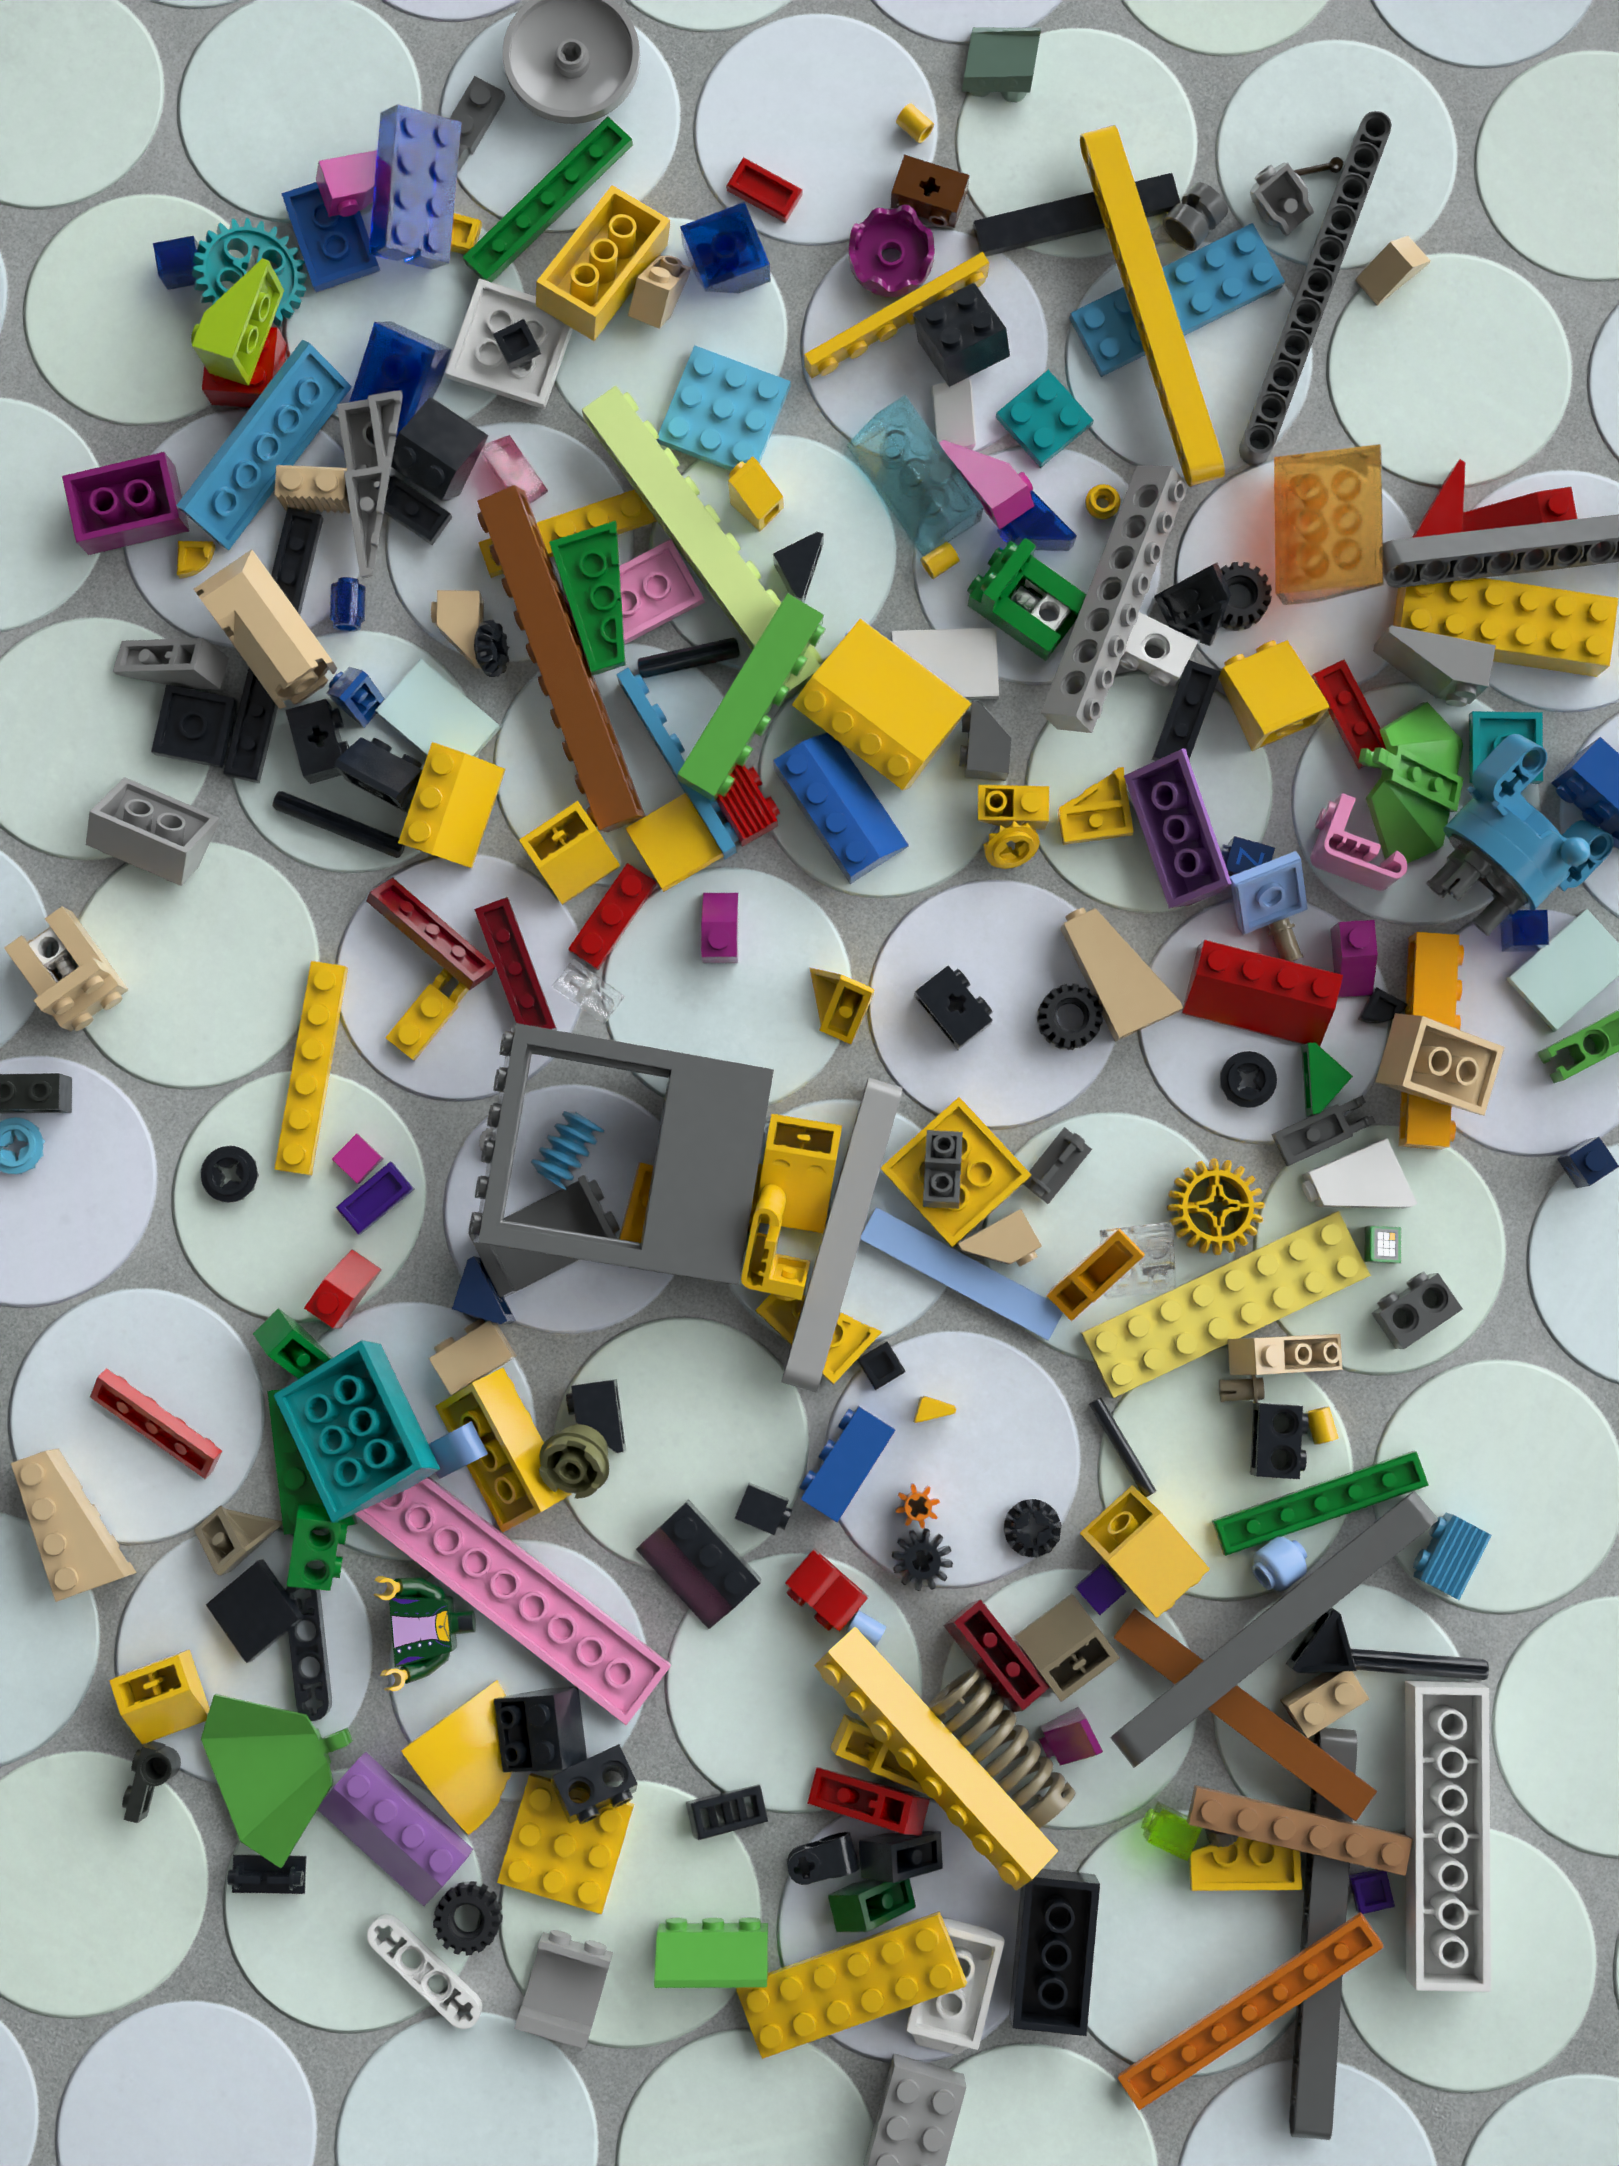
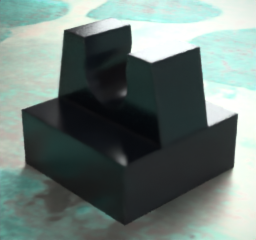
(517, 344)

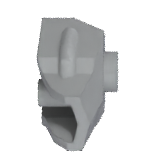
(1281, 197)

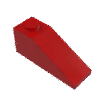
(1446, 510)
(1524, 510)
(869, 1801)

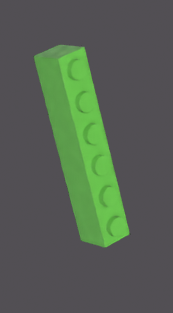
(751, 697)

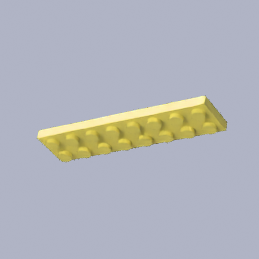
(1225, 1304)

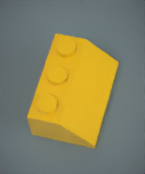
(451, 805)

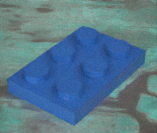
(331, 246)

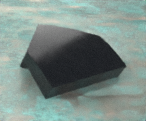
(1196, 604)

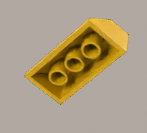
(510, 1470)

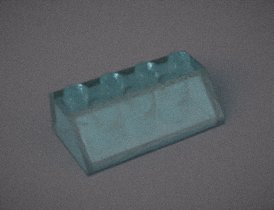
(915, 476)

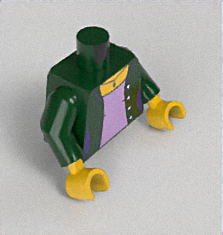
(421, 1627)

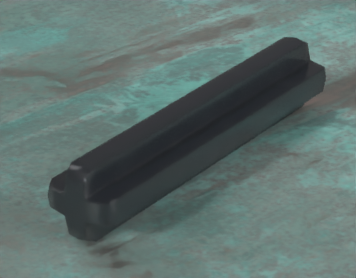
(688, 657)

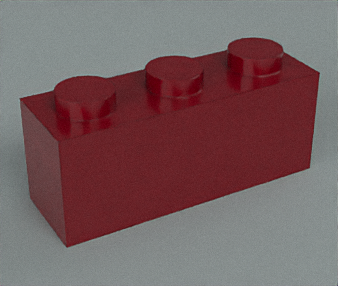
(996, 1655)

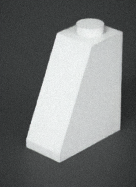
(1360, 1180)

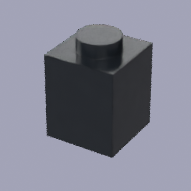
(763, 1509)

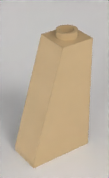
(1117, 975)

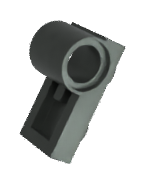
(139, 1795)

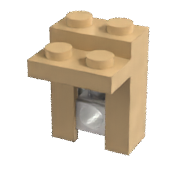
(83, 989)

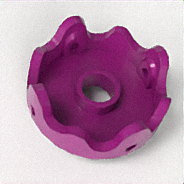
(891, 229)

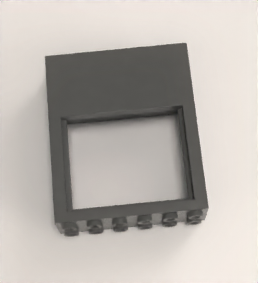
(700, 1167)

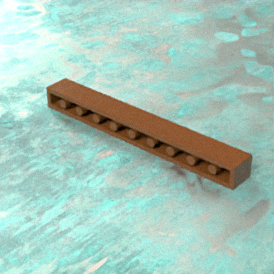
(560, 659)

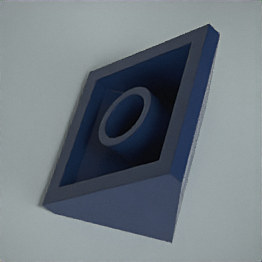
(478, 1295)

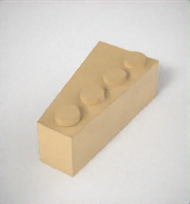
(66, 1527)

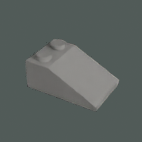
(1439, 663)

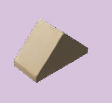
(1392, 269)

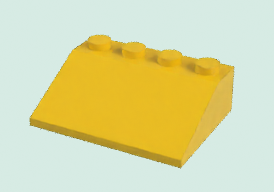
(882, 704)

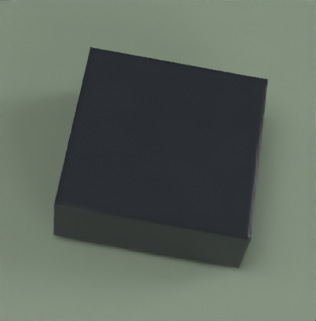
(881, 1365)

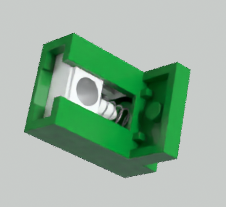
(1015, 568)

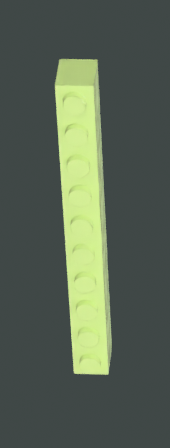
(687, 521)

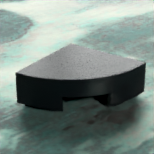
(1381, 1007)

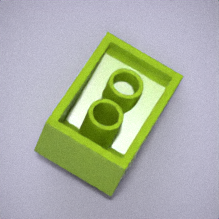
(238, 324)

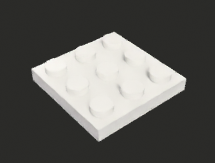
(479, 360)

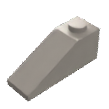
(174, 662)

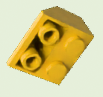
(569, 852)
(161, 1697)

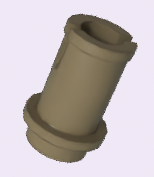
(1285, 940)
(1242, 1389)

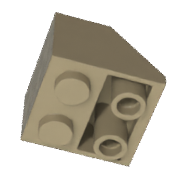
(1066, 1647)

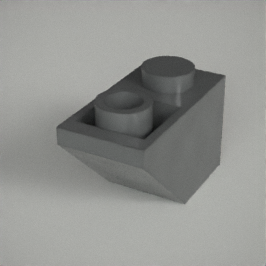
(987, 745)

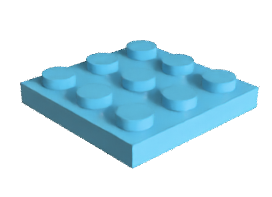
(723, 410)

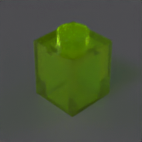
(1170, 1831)

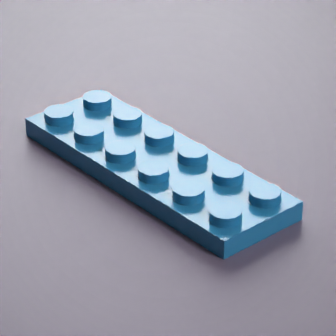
(1202, 290)
(268, 435)

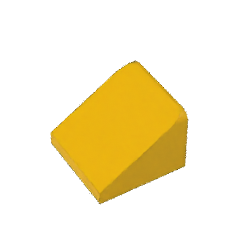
(931, 1408)

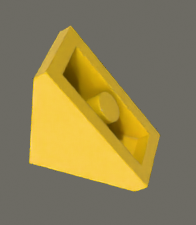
(840, 1003)

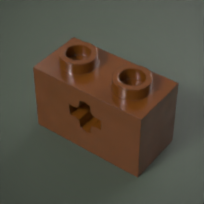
(921, 177)

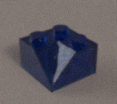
(726, 251)

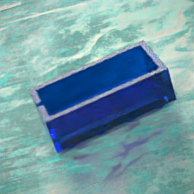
(415, 187)

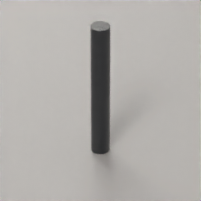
(1122, 1447)

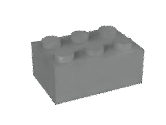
(916, 2115)

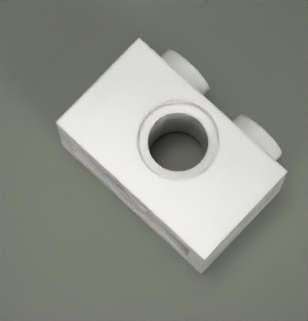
(1174, 646)

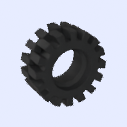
(1259, 592)
(1070, 995)
(452, 1934)

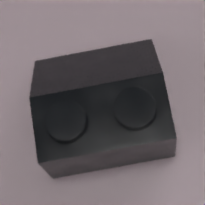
(438, 450)
(380, 772)

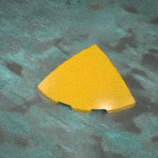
(463, 1760)

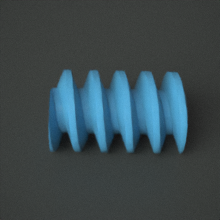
(566, 1148)

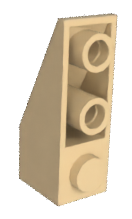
(1285, 1354)

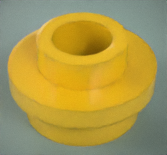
(1106, 492)

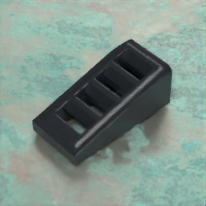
(700, 1832)

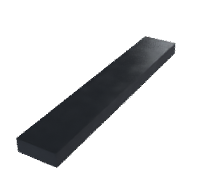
(1065, 217)

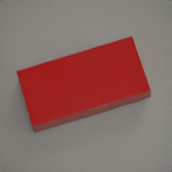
(764, 190)

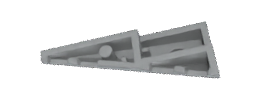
(368, 445)

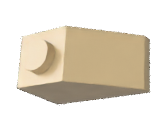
(458, 618)
(1004, 1241)

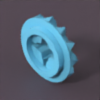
(29, 1155)

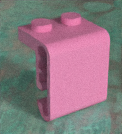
(1349, 854)

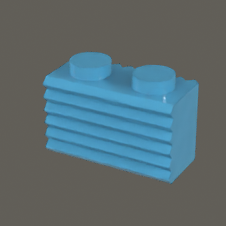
(1451, 1555)

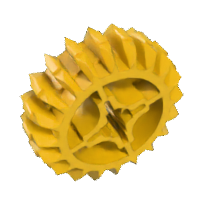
(1216, 1222)

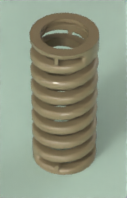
(972, 1682)

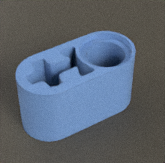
(457, 1449)

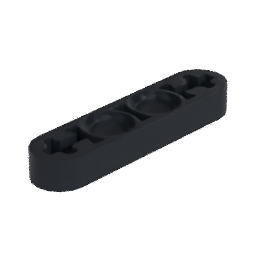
(313, 1648)

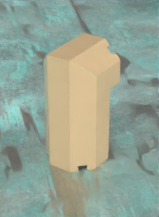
(266, 630)

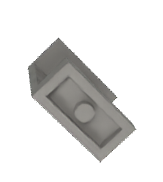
(564, 1989)

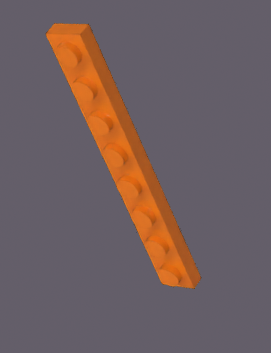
(1250, 2011)

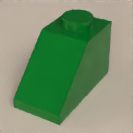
(290, 1345)

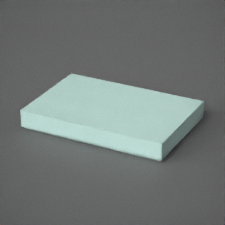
(433, 710)
(1568, 970)

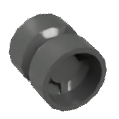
(1193, 218)

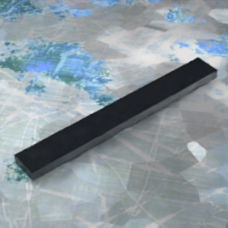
(257, 708)

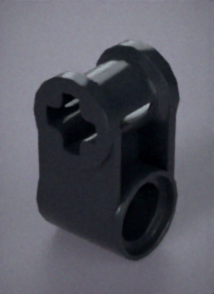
(832, 1858)

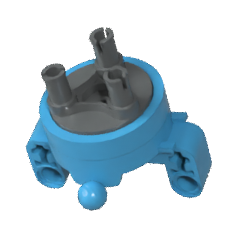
(1511, 842)

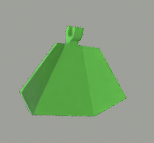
(1416, 782)
(269, 1771)

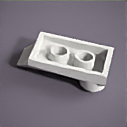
(958, 2018)

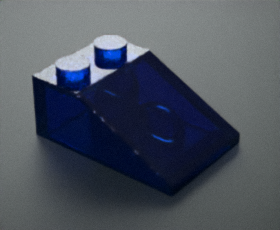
(402, 362)

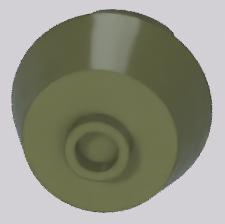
(575, 1461)

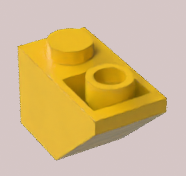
(754, 493)
(1011, 803)

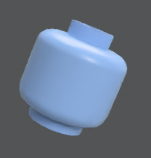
(1279, 1563)

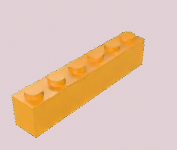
(1431, 993)

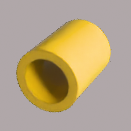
(915, 123)
(939, 560)
(1322, 1425)

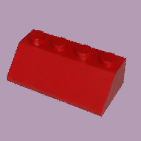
(1261, 993)

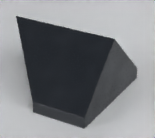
(1324, 1647)

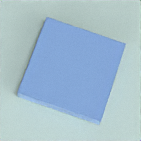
(1269, 892)

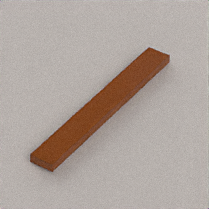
(1251, 1719)

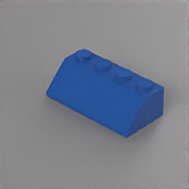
(839, 805)

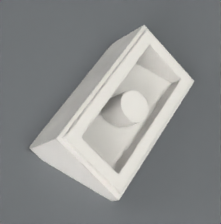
(954, 413)

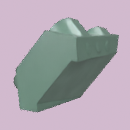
(1001, 62)

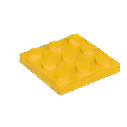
(986, 1177)
(559, 1858)

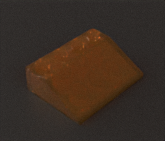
(1328, 523)

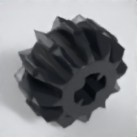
(933, 1563)

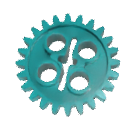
(218, 265)

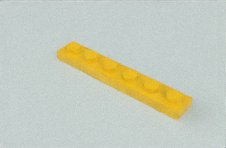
(887, 321)
(625, 509)
(311, 1068)

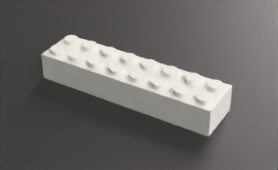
(1450, 1835)

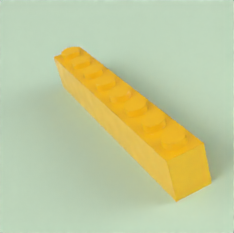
(936, 1759)

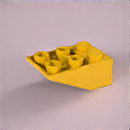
(801, 1162)

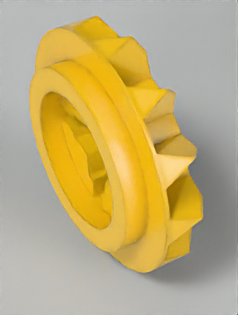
(1005, 857)

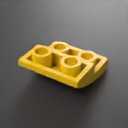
(674, 842)

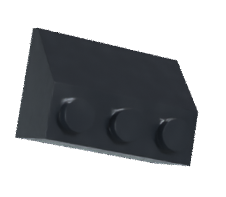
(699, 1564)

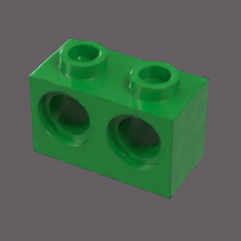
(310, 1547)

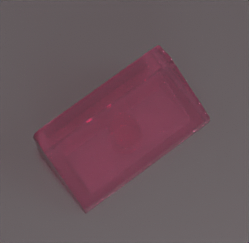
(512, 467)

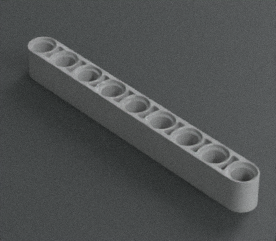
(842, 1235)

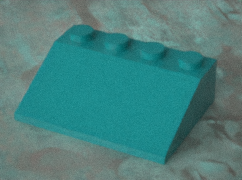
(356, 1430)

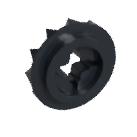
(491, 648)
(1265, 1079)
(213, 1178)
(1019, 1517)

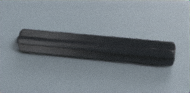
(338, 824)
(1420, 1664)

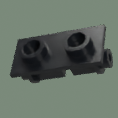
(260, 1875)

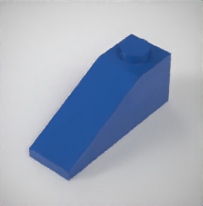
(355, 695)

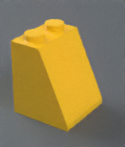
(1271, 693)
(1145, 1551)

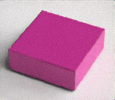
(357, 1158)

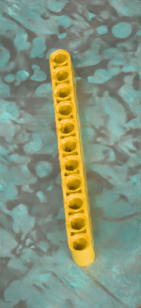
(1152, 306)

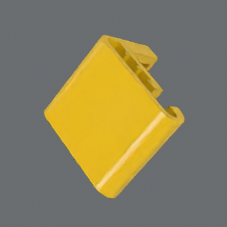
(764, 1268)

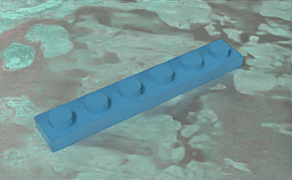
(671, 750)

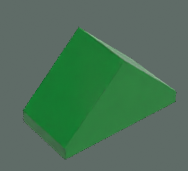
(1321, 1078)

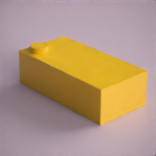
(602, 262)

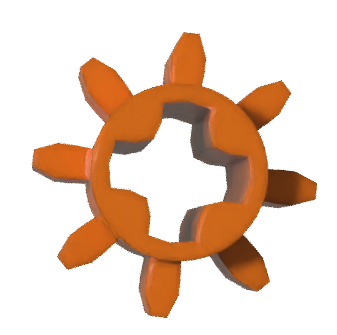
(915, 1495)

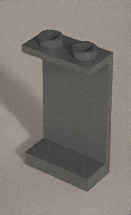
(569, 1210)

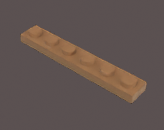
(1299, 1830)

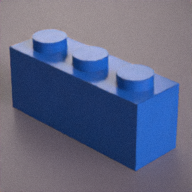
(846, 1462)

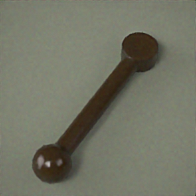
(1334, 166)

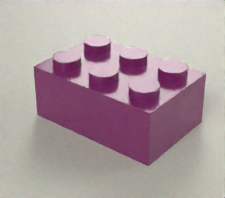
(125, 503)

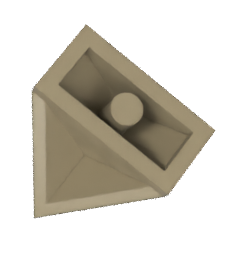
(232, 1537)

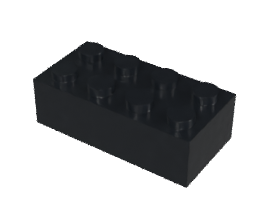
(1054, 1952)

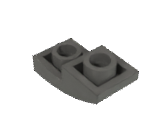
(942, 1169)

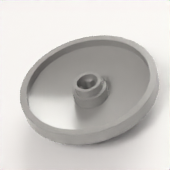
(571, 58)

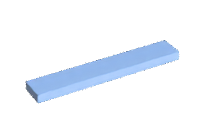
(961, 1273)

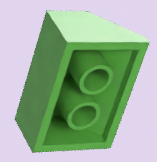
(711, 1954)

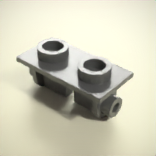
(1057, 1165)

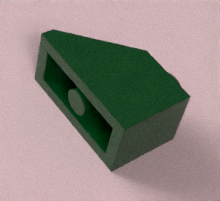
(870, 1904)

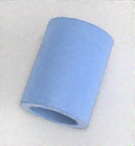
(867, 1626)

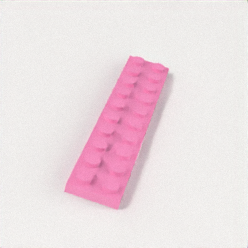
(520, 1596)

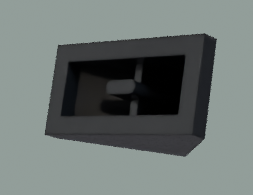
(798, 563)

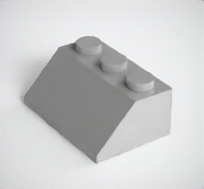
(151, 830)

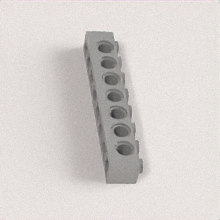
(1114, 599)

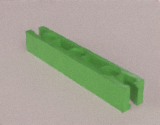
(1604, 1035)

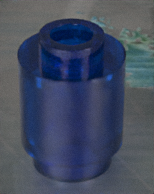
(347, 604)

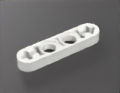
(429, 1966)

